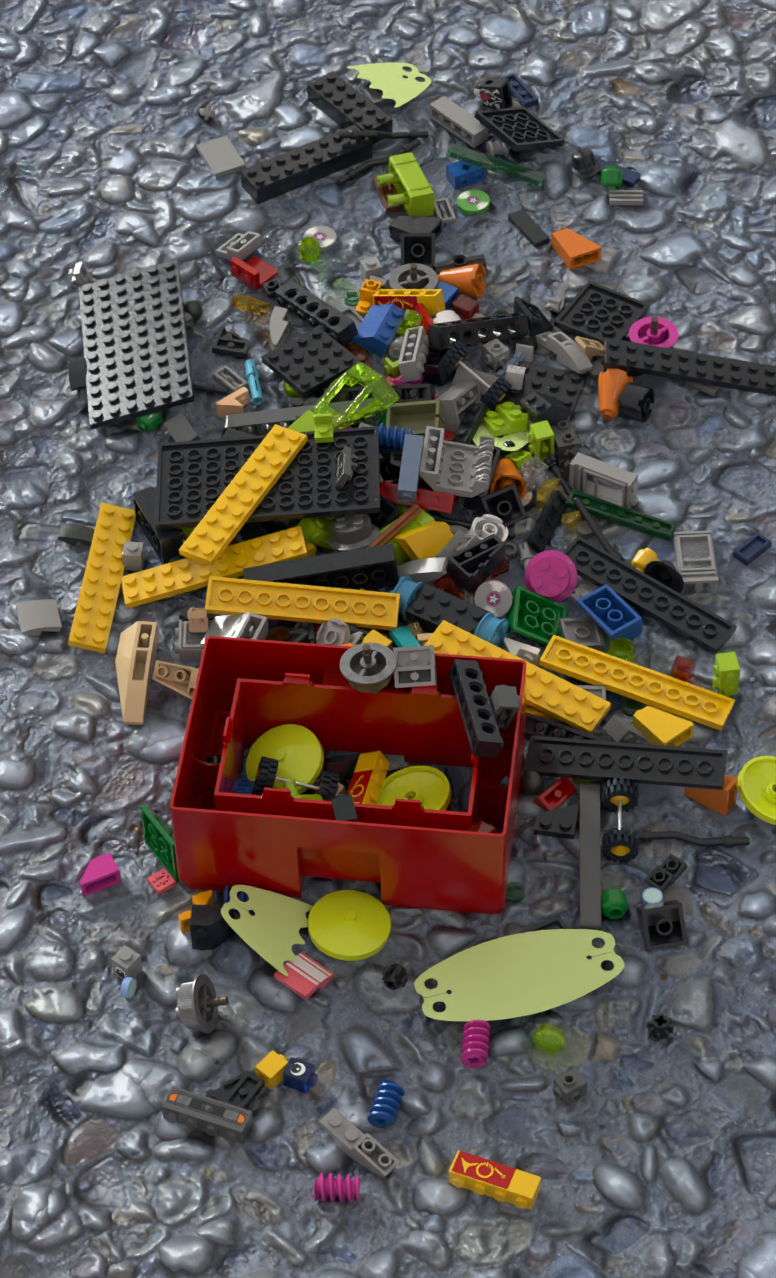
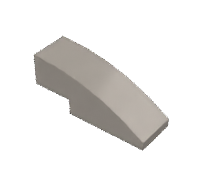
(279, 327)
(423, 569)

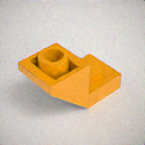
(367, 290)
(201, 898)

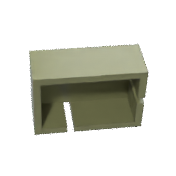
(416, 416)

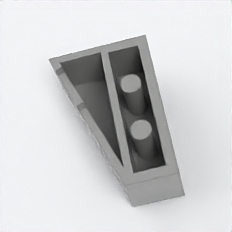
(458, 400)

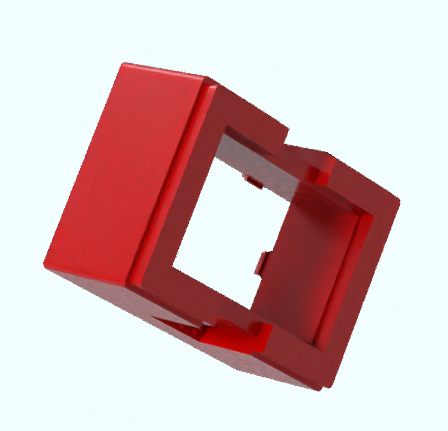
(279, 839)

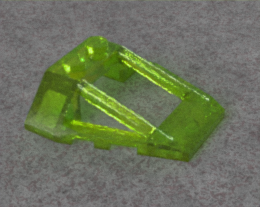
(372, 381)

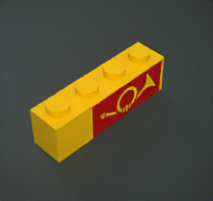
(408, 299)
(368, 778)
(494, 1180)

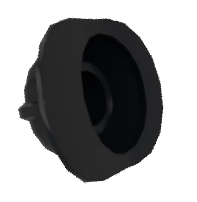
(584, 163)
(666, 573)

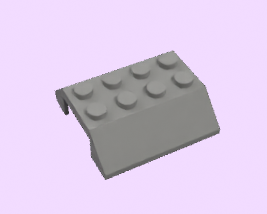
(456, 466)

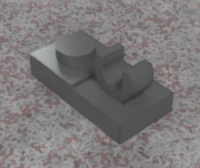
(345, 466)

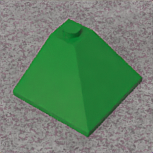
(535, 615)
(160, 840)

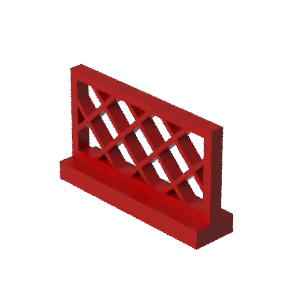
(425, 498)

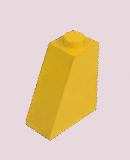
(425, 540)
(662, 727)

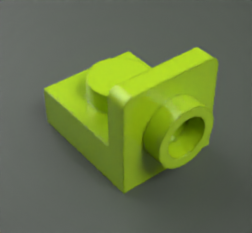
(391, 368)
(324, 428)
(519, 457)

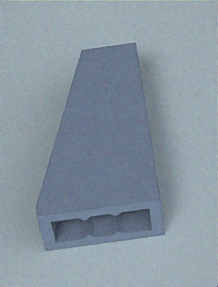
(410, 468)

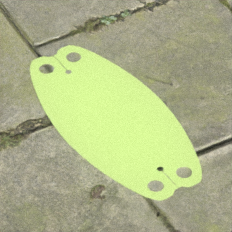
(519, 975)

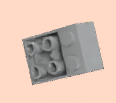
(238, 626)

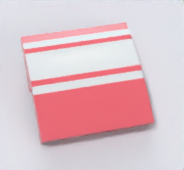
(304, 976)

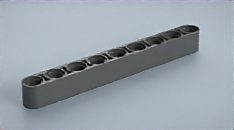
(262, 422)
(590, 855)

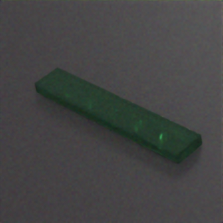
(495, 164)

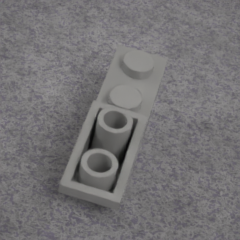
(566, 349)
(358, 1146)

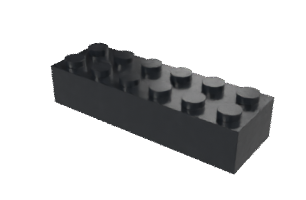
(347, 105)

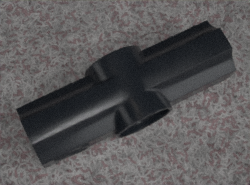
(459, 261)

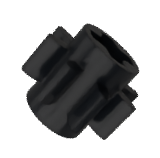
(394, 976)
(660, 1027)

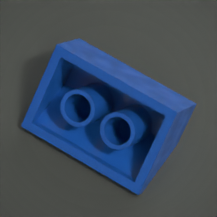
(379, 328)
(611, 613)

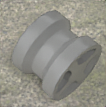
(495, 148)

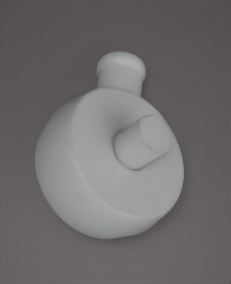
(207, 112)

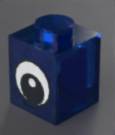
(299, 1075)

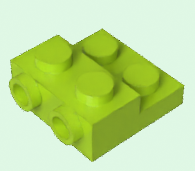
(505, 420)

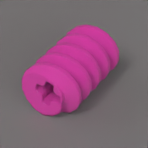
(475, 1043)
(337, 1188)

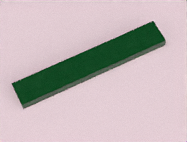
(623, 516)

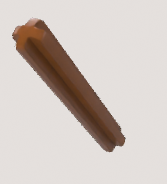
(397, 526)

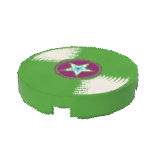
(473, 202)

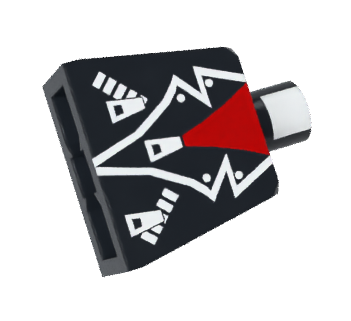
(495, 93)

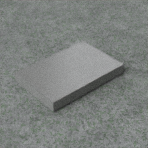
(221, 156)

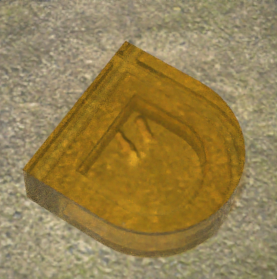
(571, 519)

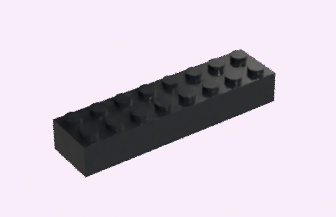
(304, 165)
(353, 569)

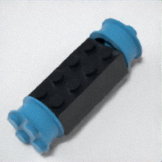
(432, 606)

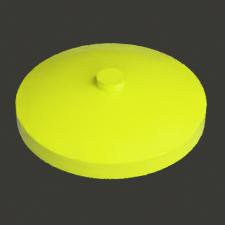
(297, 752)
(417, 783)
(758, 787)
(349, 925)

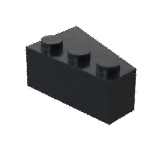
(476, 562)

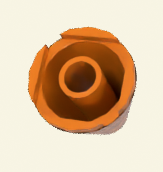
(466, 278)
(609, 388)
(505, 475)

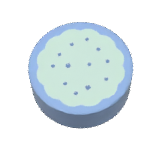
(651, 896)
(128, 987)

